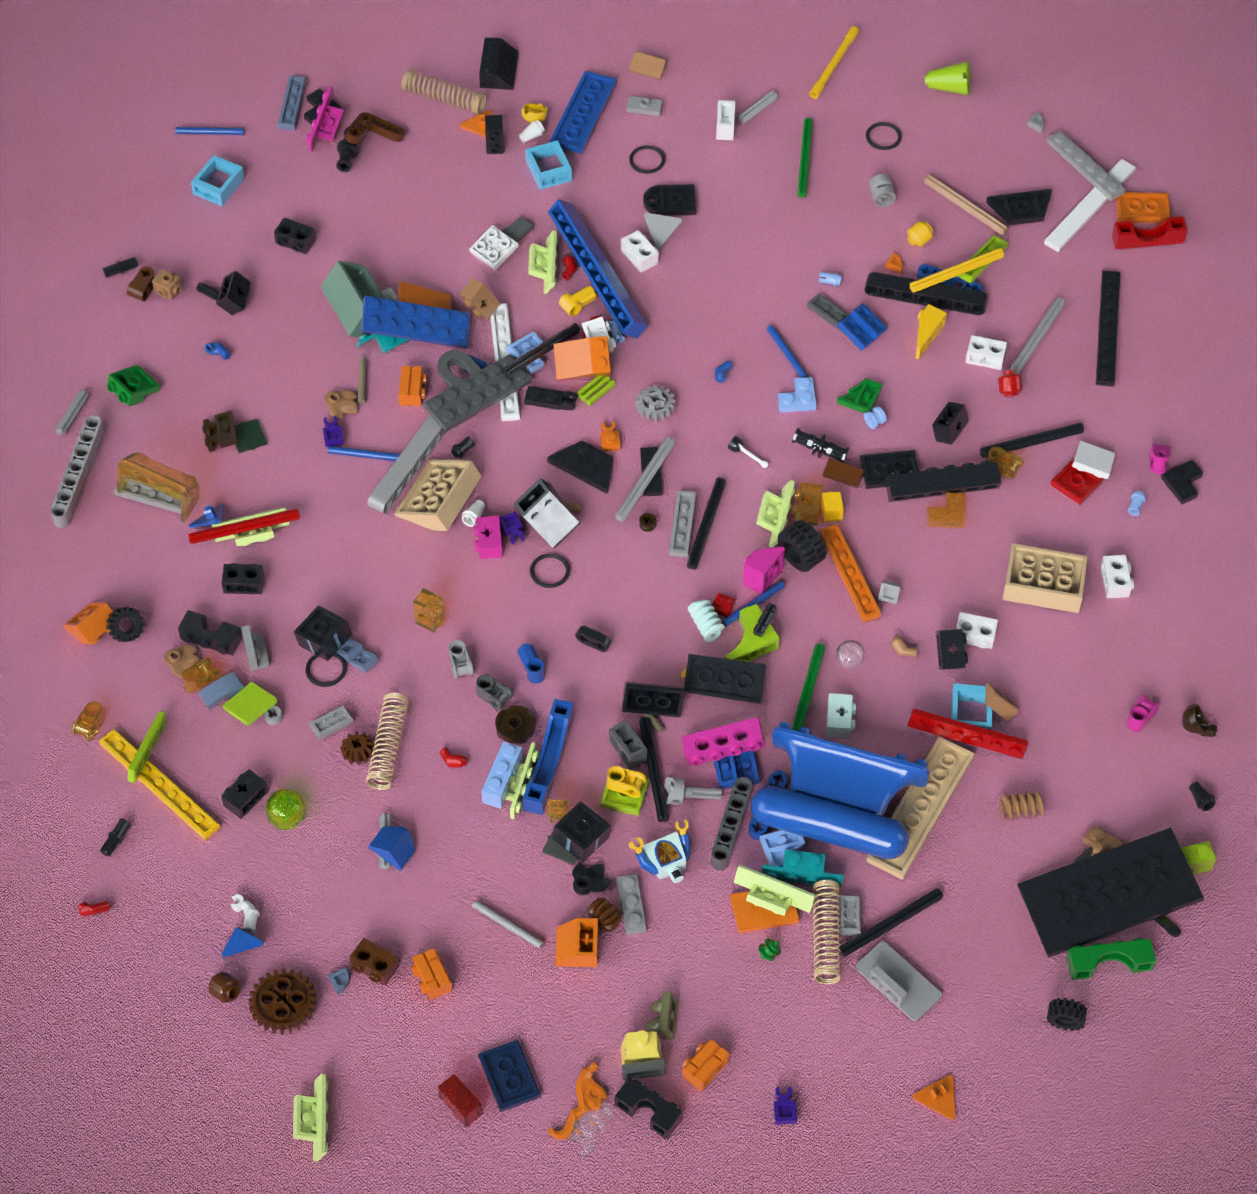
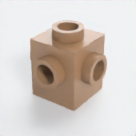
(167, 284)

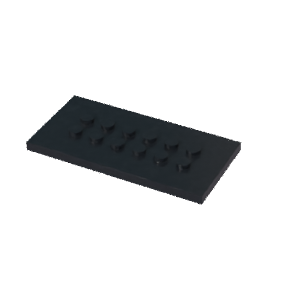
(1110, 892)

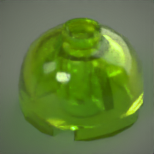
(285, 809)

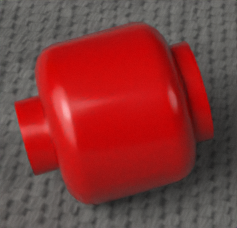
(1010, 383)

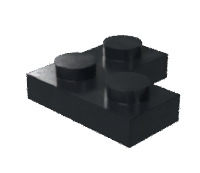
(315, 100)
(1179, 481)

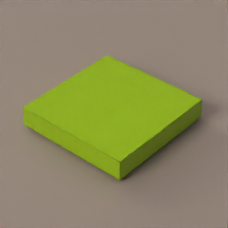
(249, 703)
(622, 802)

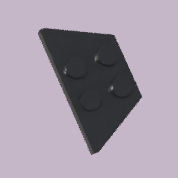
(1021, 207)
(585, 464)

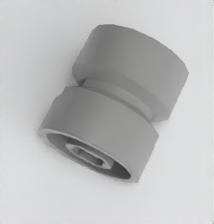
(882, 190)

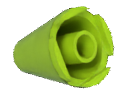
(951, 78)

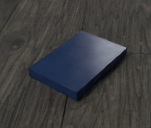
(508, 1075)

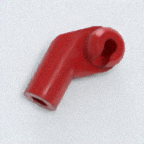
(571, 267)
(453, 761)
(88, 910)

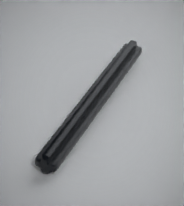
(540, 350)
(1035, 439)
(706, 523)
(654, 770)
(891, 922)

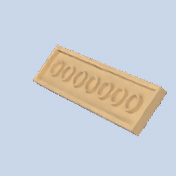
(923, 805)

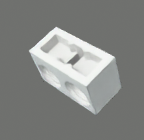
(725, 120)
(639, 251)
(986, 352)
(1113, 577)
(976, 627)

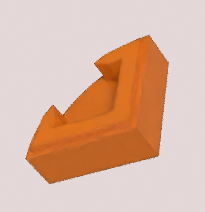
(894, 263)

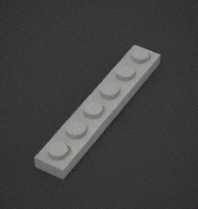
(1085, 165)

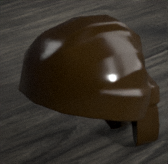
(1195, 722)

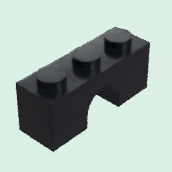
(223, 639)
(635, 1095)

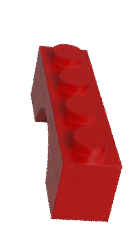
(1169, 232)

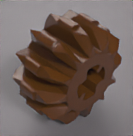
(357, 748)
(606, 913)

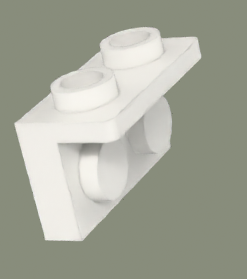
(599, 328)

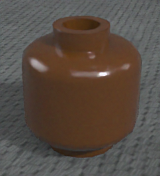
(224, 987)

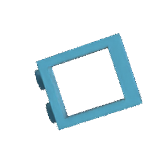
(545, 179)
(211, 192)
(970, 693)

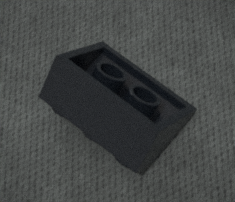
(498, 64)
(652, 699)

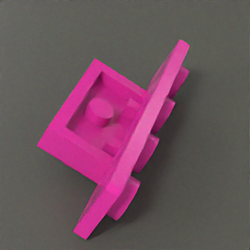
(327, 121)

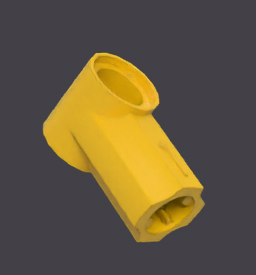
(574, 302)

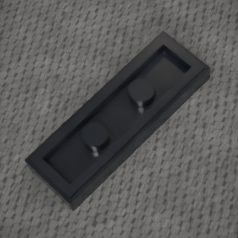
(654, 487)

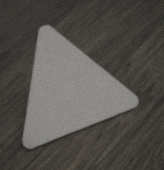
(661, 227)

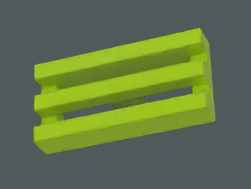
(598, 382)

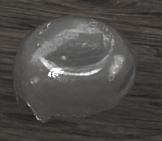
(850, 654)

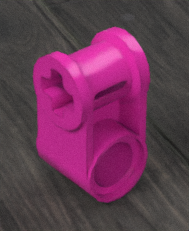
(1159, 457)
(1142, 713)

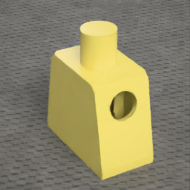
(640, 1047)

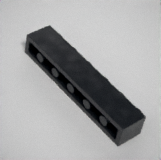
(942, 481)

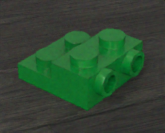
(131, 385)

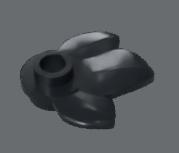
(591, 877)

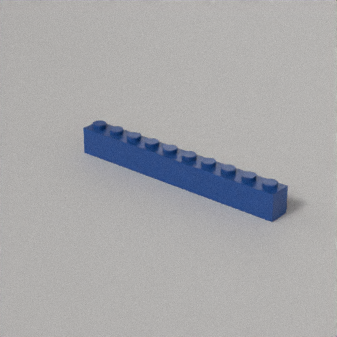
(597, 269)

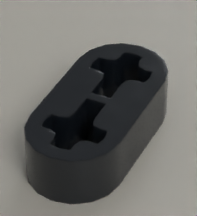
(593, 638)

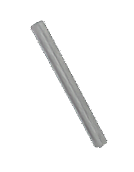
(1038, 335)
(645, 479)

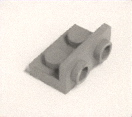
(255, 649)

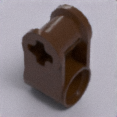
(142, 284)

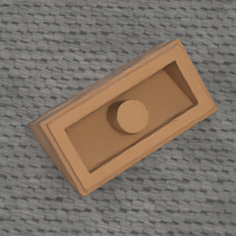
(647, 65)
(1000, 703)

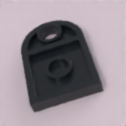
(670, 200)

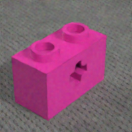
(489, 537)

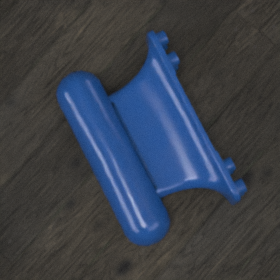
(838, 794)

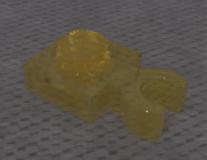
(556, 809)

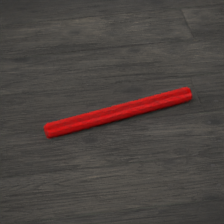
(244, 526)

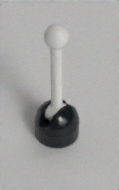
(737, 445)

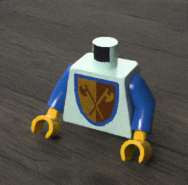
(665, 855)

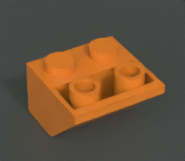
(577, 943)

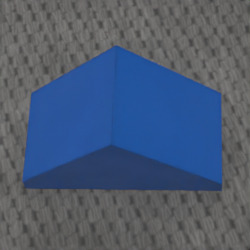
(239, 942)

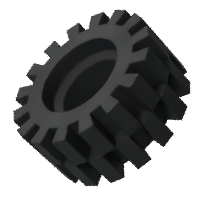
(113, 624)
(1066, 1014)

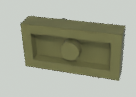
(666, 1023)

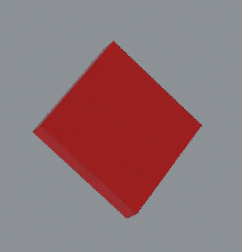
(1075, 483)

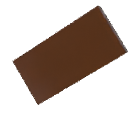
(843, 473)

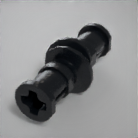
(347, 152)
(819, 444)

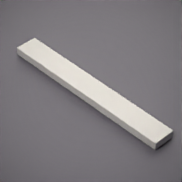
(1086, 209)
(501, 340)

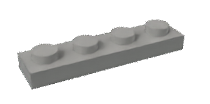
(142, 493)
(682, 523)

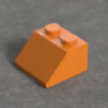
(89, 623)

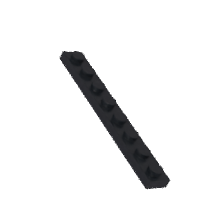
(1107, 328)

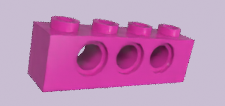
(730, 733)

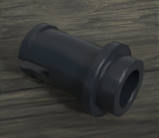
(459, 450)

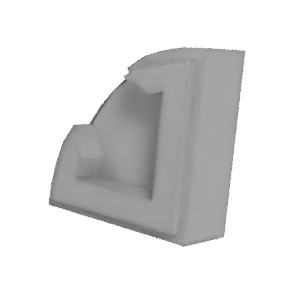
(1036, 122)

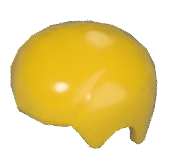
(534, 112)

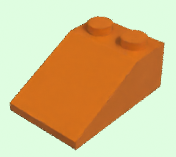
(582, 358)

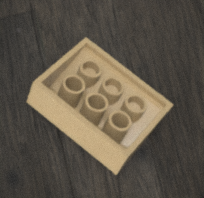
(439, 493)
(1045, 578)

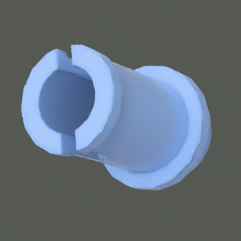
(834, 279)
(616, 332)
(1138, 499)

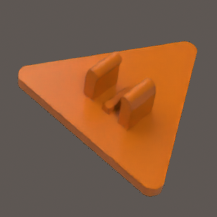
(476, 124)
(939, 1097)

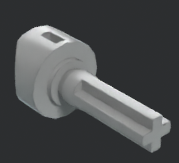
(677, 791)

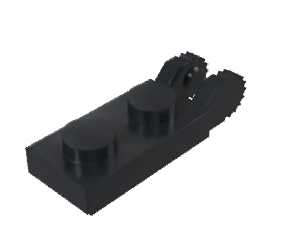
(550, 398)

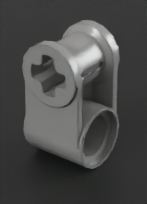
(459, 662)

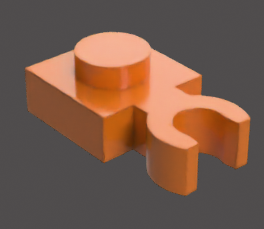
(609, 438)

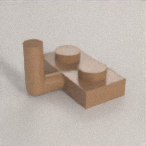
(1101, 840)

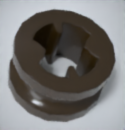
(647, 527)

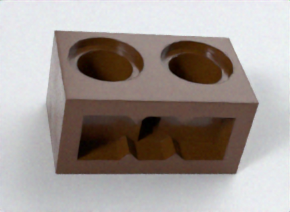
(377, 958)

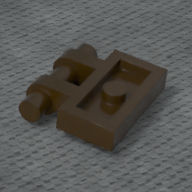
(226, 431)

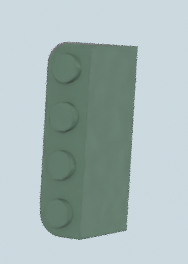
(345, 291)

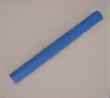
(214, 131)
(798, 368)
(362, 453)
(758, 600)

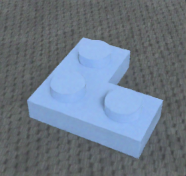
(523, 346)
(801, 400)

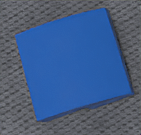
(862, 327)
(733, 767)

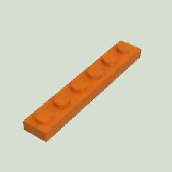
(850, 573)

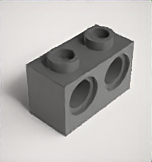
(628, 745)

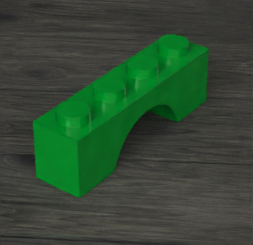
(1135, 954)

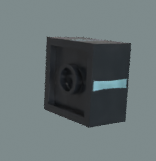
(323, 633)
(581, 831)

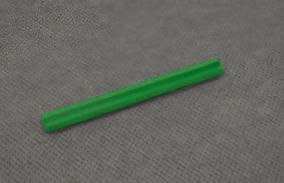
(804, 158)
(808, 687)

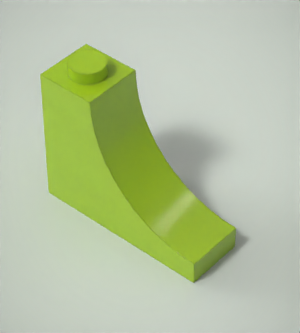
(751, 645)

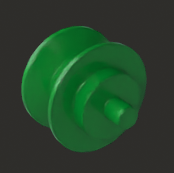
(769, 949)

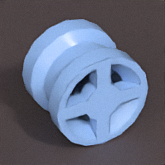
(875, 417)

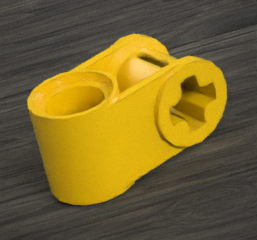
(627, 781)

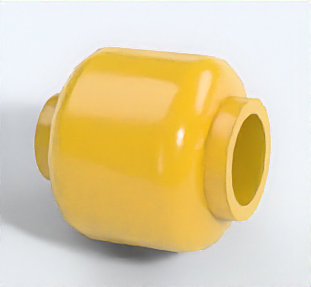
(920, 234)

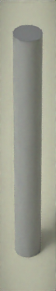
(508, 924)

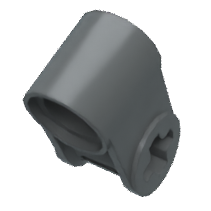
(495, 694)

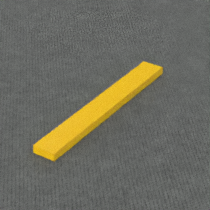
(162, 786)

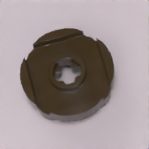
(515, 734)

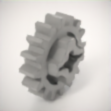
(655, 403)

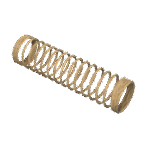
(411, 81)
(396, 708)
(829, 968)

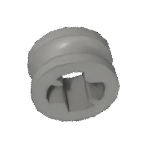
(275, 720)

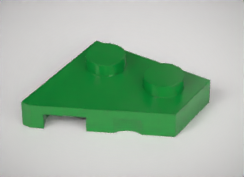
(861, 397)

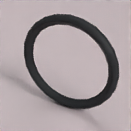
(883, 124)
(647, 171)
(549, 556)
(329, 683)

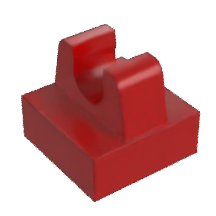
(723, 604)

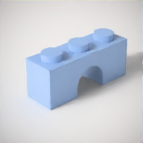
(497, 782)

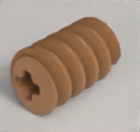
(1021, 803)

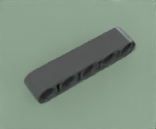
(729, 831)

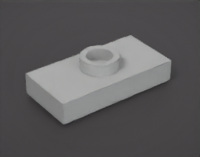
(644, 106)
(331, 722)
(849, 915)

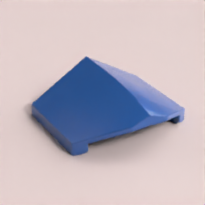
(393, 845)

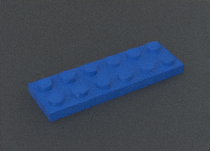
(583, 111)
(415, 322)

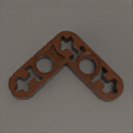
(375, 125)

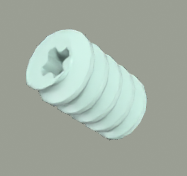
(706, 620)

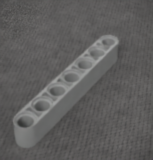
(406, 466)
(77, 471)

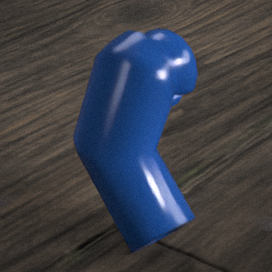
(217, 349)
(720, 371)

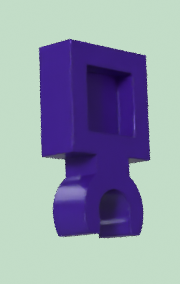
(332, 433)
(512, 526)
(784, 1109)

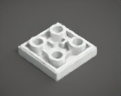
(493, 247)
(1093, 460)

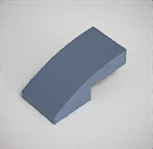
(356, 656)
(223, 687)

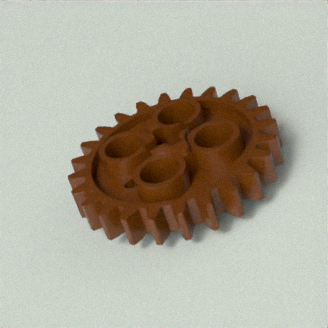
(297, 989)

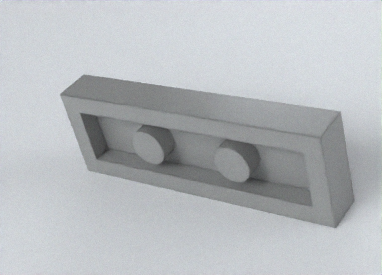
(631, 904)

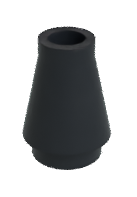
(1202, 797)

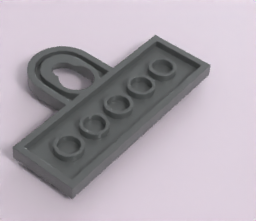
(472, 394)

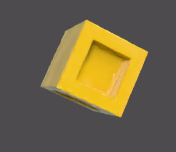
(832, 506)

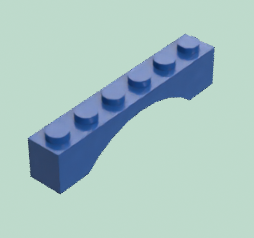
(550, 754)

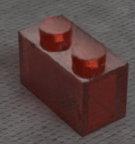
(460, 1100)

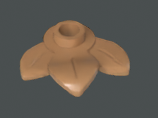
(343, 404)
(185, 659)

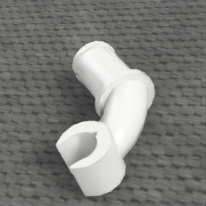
(250, 913)

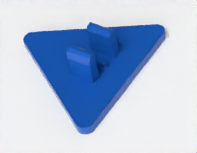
(210, 516)

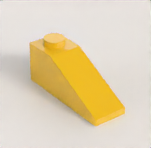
(930, 324)

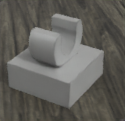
(889, 592)

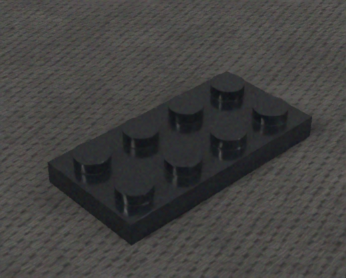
(725, 678)

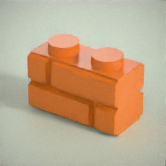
(411, 385)
(431, 974)
(705, 1064)

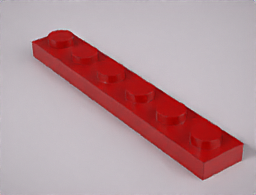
(967, 733)

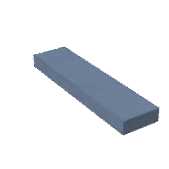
(292, 103)

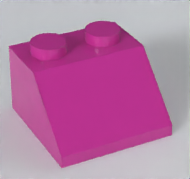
(763, 568)

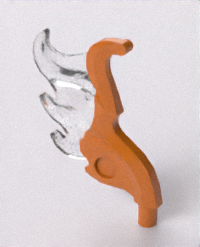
(589, 1114)

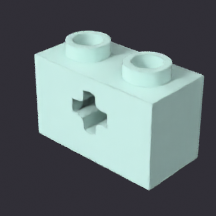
(839, 716)

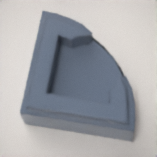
(339, 980)

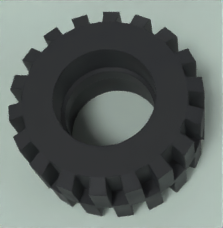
(802, 545)

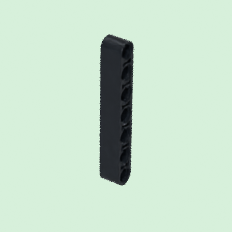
(937, 295)

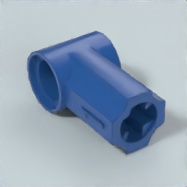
(531, 663)

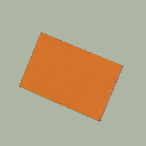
(1143, 207)
(423, 296)
(754, 918)

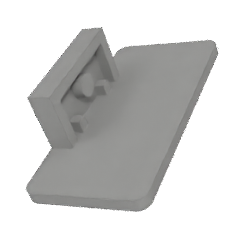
(898, 981)

